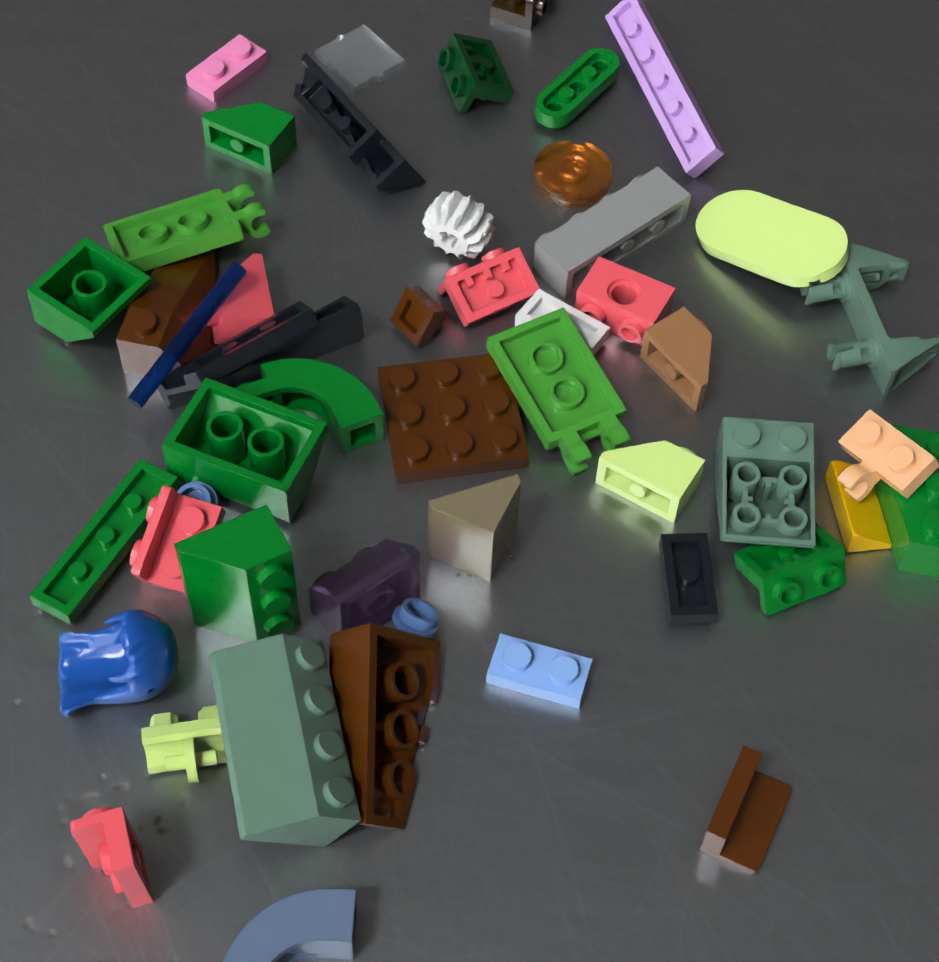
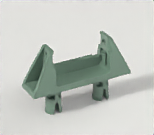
(890, 359)

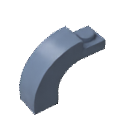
(300, 928)

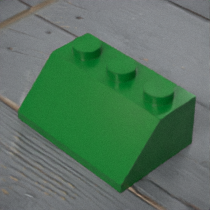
(245, 448)
(241, 577)

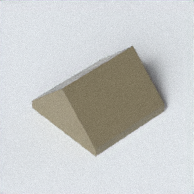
(475, 526)

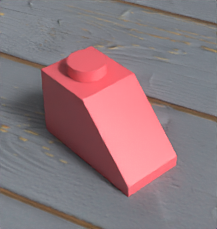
(246, 304)

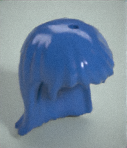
(117, 663)

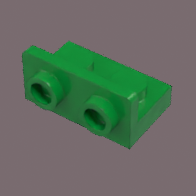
(793, 573)

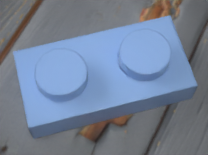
(539, 670)

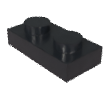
(688, 578)

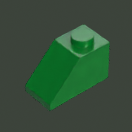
(251, 134)

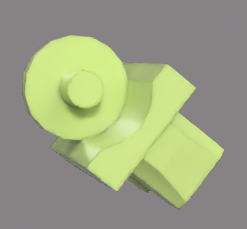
(185, 744)

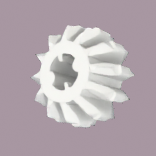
(458, 224)

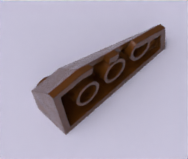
(163, 310)
(382, 700)

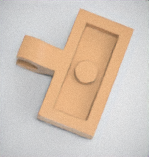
(883, 455)

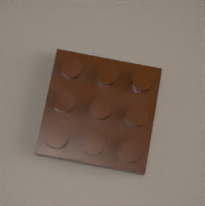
(451, 419)

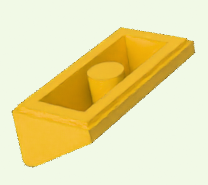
(859, 522)

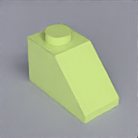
(652, 476)

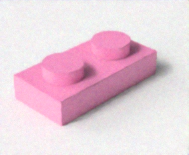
(227, 68)

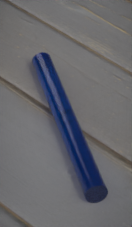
(187, 335)

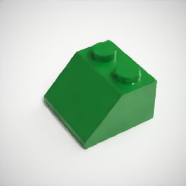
(84, 291)

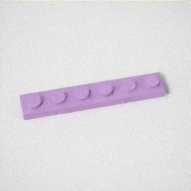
(664, 87)

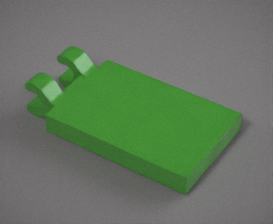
(186, 228)
(560, 386)

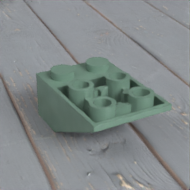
(765, 482)

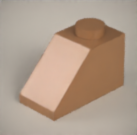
(680, 354)

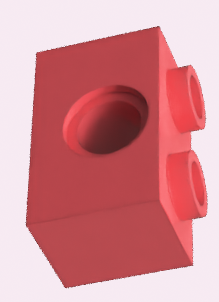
(623, 299)

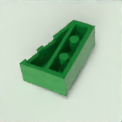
(915, 520)

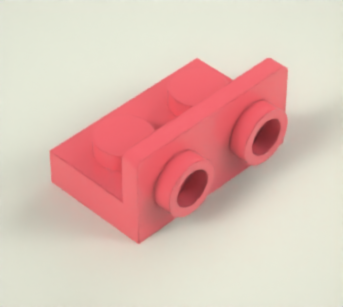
(489, 286)
(170, 520)
(112, 843)

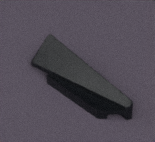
(353, 130)
(285, 335)

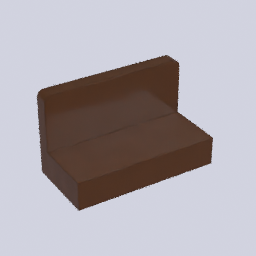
(746, 815)

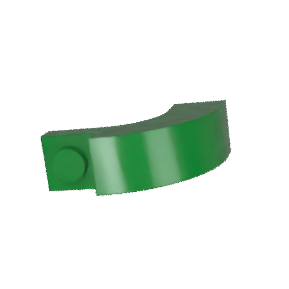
(325, 394)

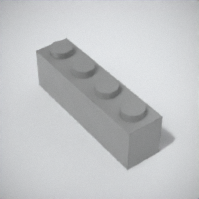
(611, 229)

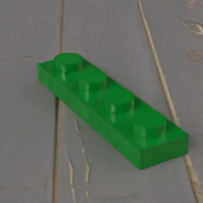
(101, 544)

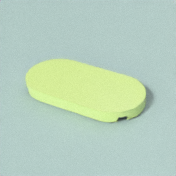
(772, 238)

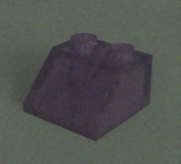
(367, 587)

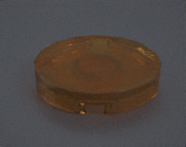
(572, 173)

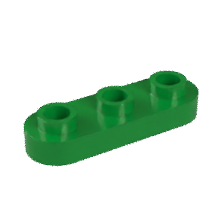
(576, 87)

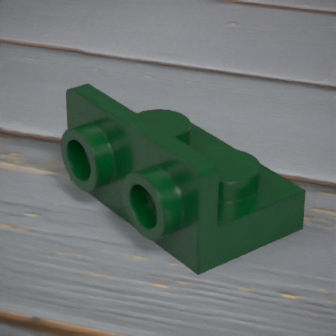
(473, 71)

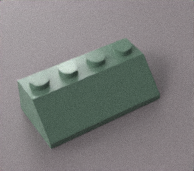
(283, 741)

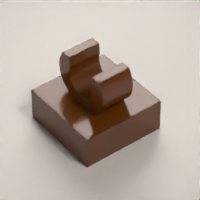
(418, 315)

